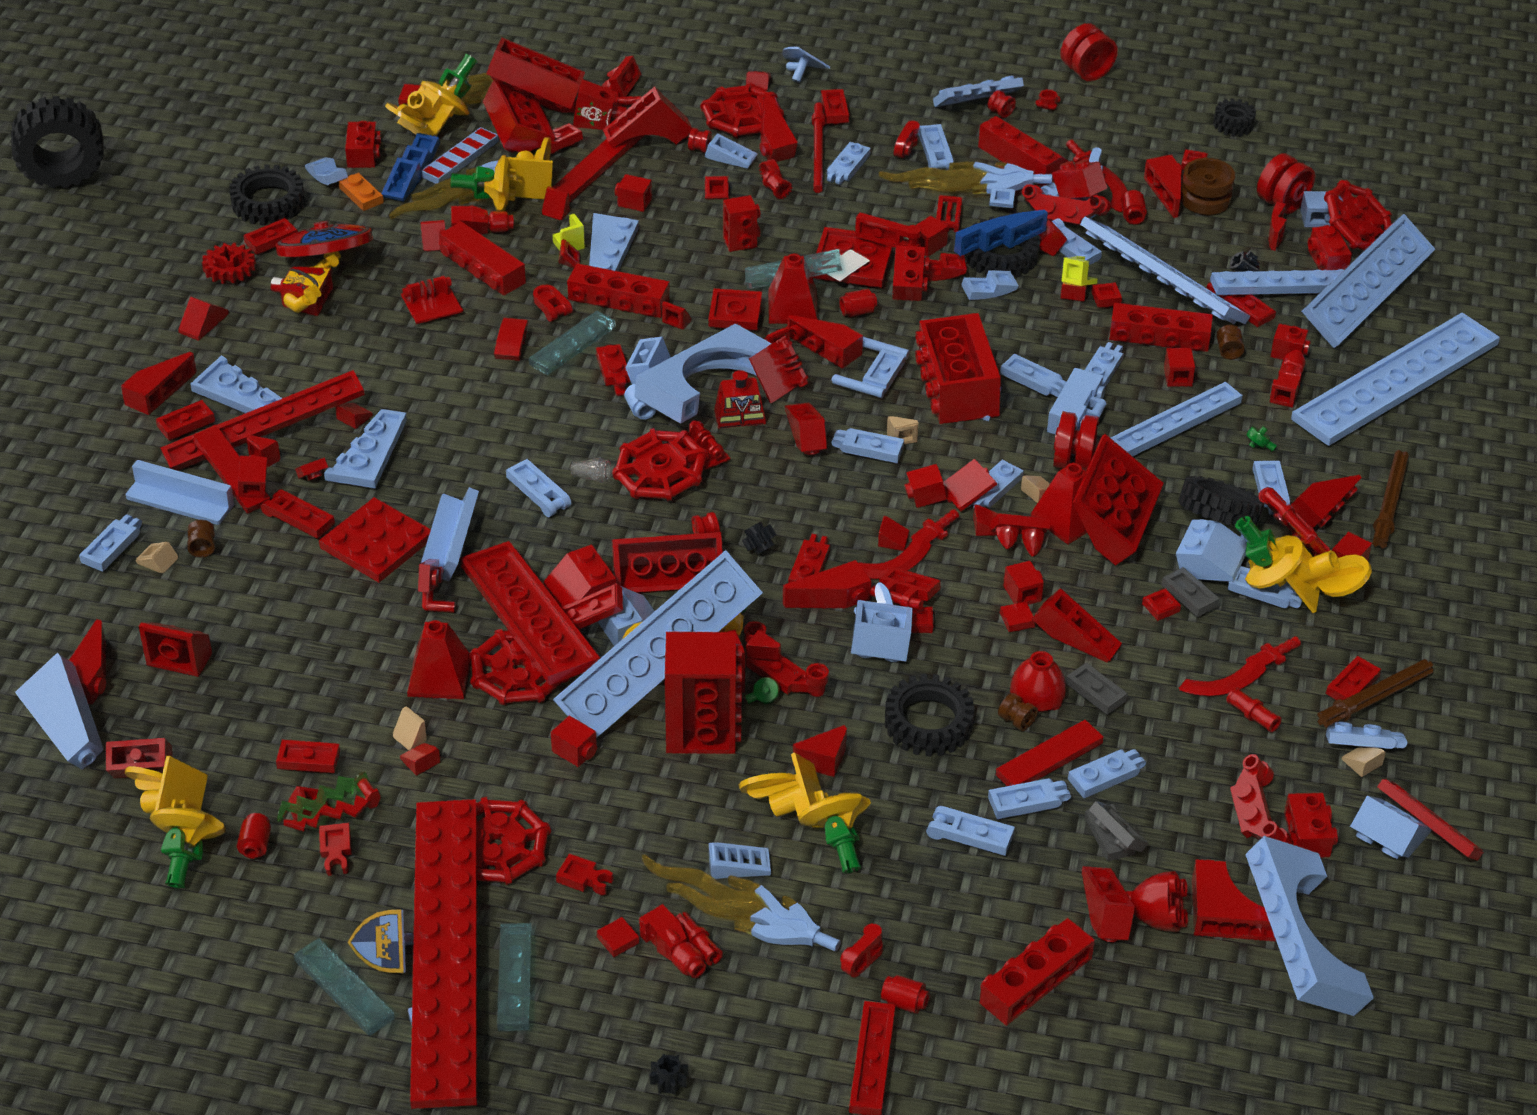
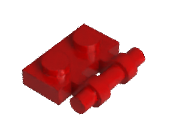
(908, 587)

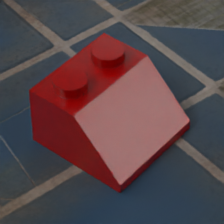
(578, 576)
(175, 648)

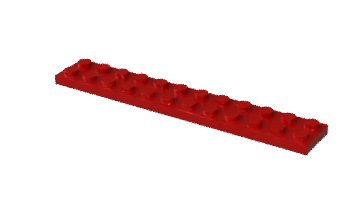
(445, 956)

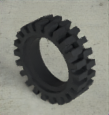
(267, 178)
(1015, 262)
(1219, 500)
(922, 738)

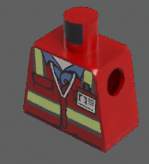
(739, 402)

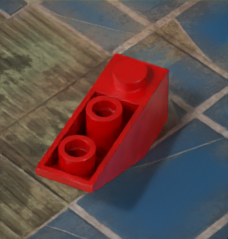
(828, 339)
(1324, 497)

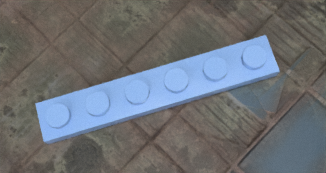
(1272, 282)
(1178, 419)

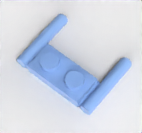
(880, 373)

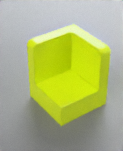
(572, 234)
(1076, 271)

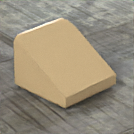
(903, 428)
(1034, 486)
(158, 557)
(410, 729)
(1364, 759)

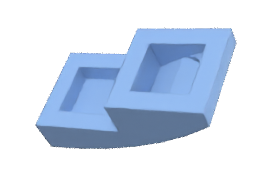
(325, 171)
(1002, 197)
(994, 285)

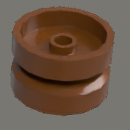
(1207, 186)

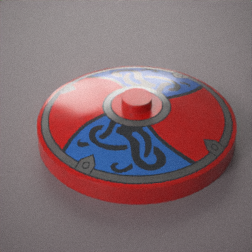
(323, 239)

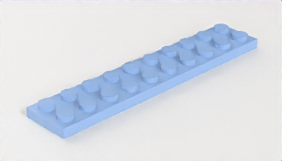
(1394, 379)

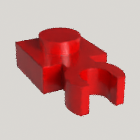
(334, 844)
(580, 873)

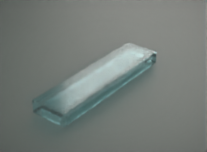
(817, 263)
(571, 342)
(514, 977)
(344, 986)

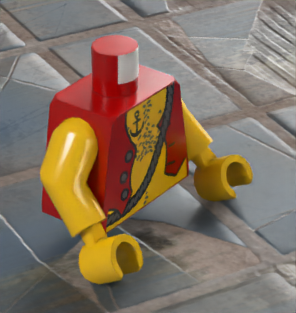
(307, 287)

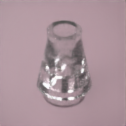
(592, 469)

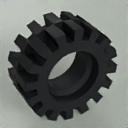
(1234, 117)

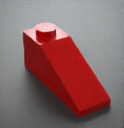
(776, 137)
(1164, 178)
(155, 384)
(807, 427)
(829, 589)
(1074, 626)
(91, 662)
(1107, 903)

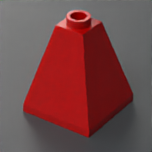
(792, 291)
(1058, 506)
(439, 664)

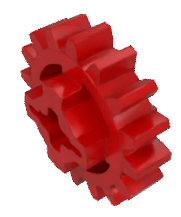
(228, 263)

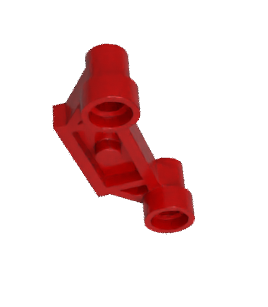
(1068, 210)
(786, 673)
(1251, 801)

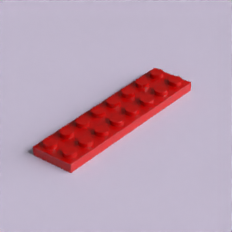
(529, 612)

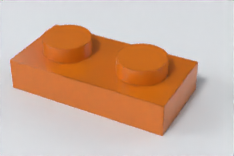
(361, 191)

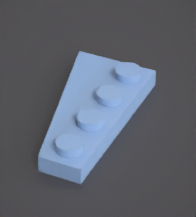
(977, 91)
(611, 240)
(231, 387)
(369, 453)

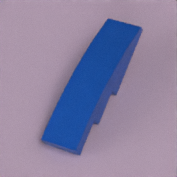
(408, 169)
(1001, 230)

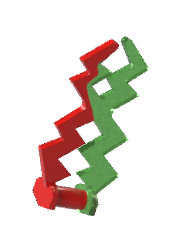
(318, 806)

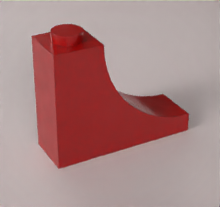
(649, 116)
(1222, 908)

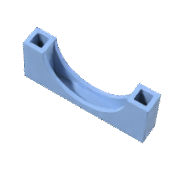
(665, 383)
(1313, 971)

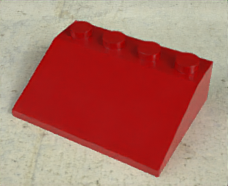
(1116, 500)

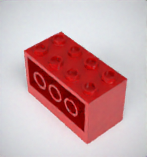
(958, 368)
(702, 692)

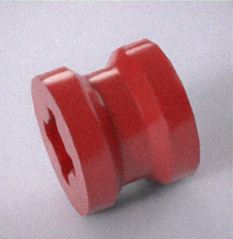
(1001, 103)
(699, 140)
(705, 524)

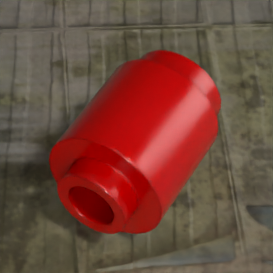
(1133, 206)
(858, 303)
(254, 835)
(905, 993)

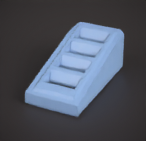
(729, 152)
(721, 865)

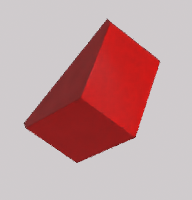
(200, 318)
(824, 750)

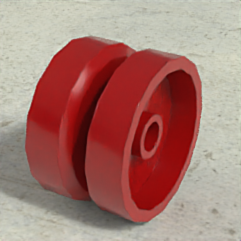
(1088, 52)
(1285, 182)
(1073, 441)

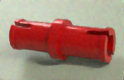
(1253, 709)
(700, 939)

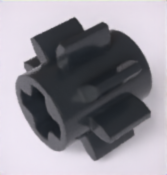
(1244, 262)
(759, 537)
(668, 1074)

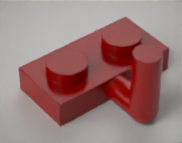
(429, 576)

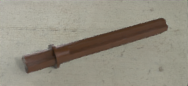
(1384, 524)
(1345, 708)

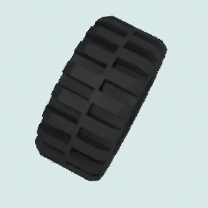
(52, 117)

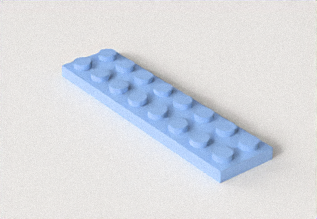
(1164, 272)
(1368, 280)
(639, 659)

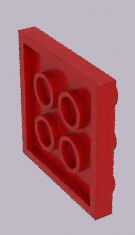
(869, 274)
(375, 539)

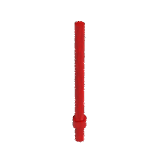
(818, 122)

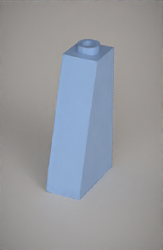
(62, 710)

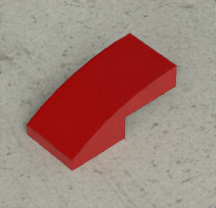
(1277, 226)
(946, 267)
(510, 339)

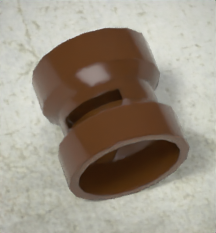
(1230, 342)
(201, 538)
(1017, 711)

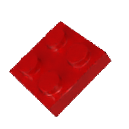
(735, 307)

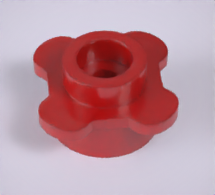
(1048, 99)

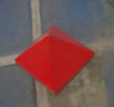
(568, 254)

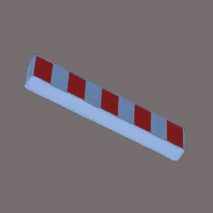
(459, 155)

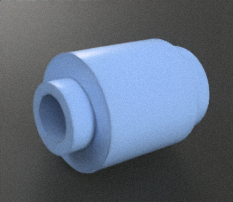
(638, 407)

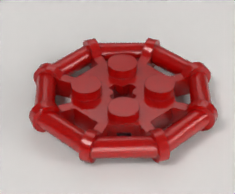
(731, 111)
(1359, 215)
(649, 450)
(1291, 519)
(504, 671)
(512, 837)

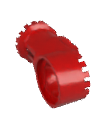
(773, 179)

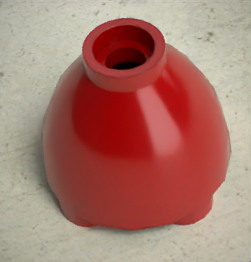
(1040, 682)
(1160, 901)

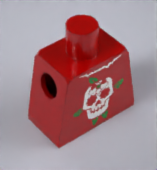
(595, 106)

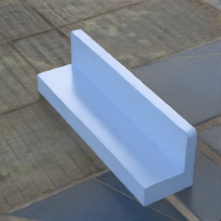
(180, 492)
(449, 531)

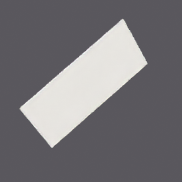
(850, 262)

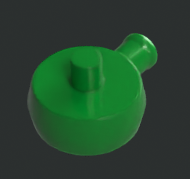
(1260, 438)
(765, 691)

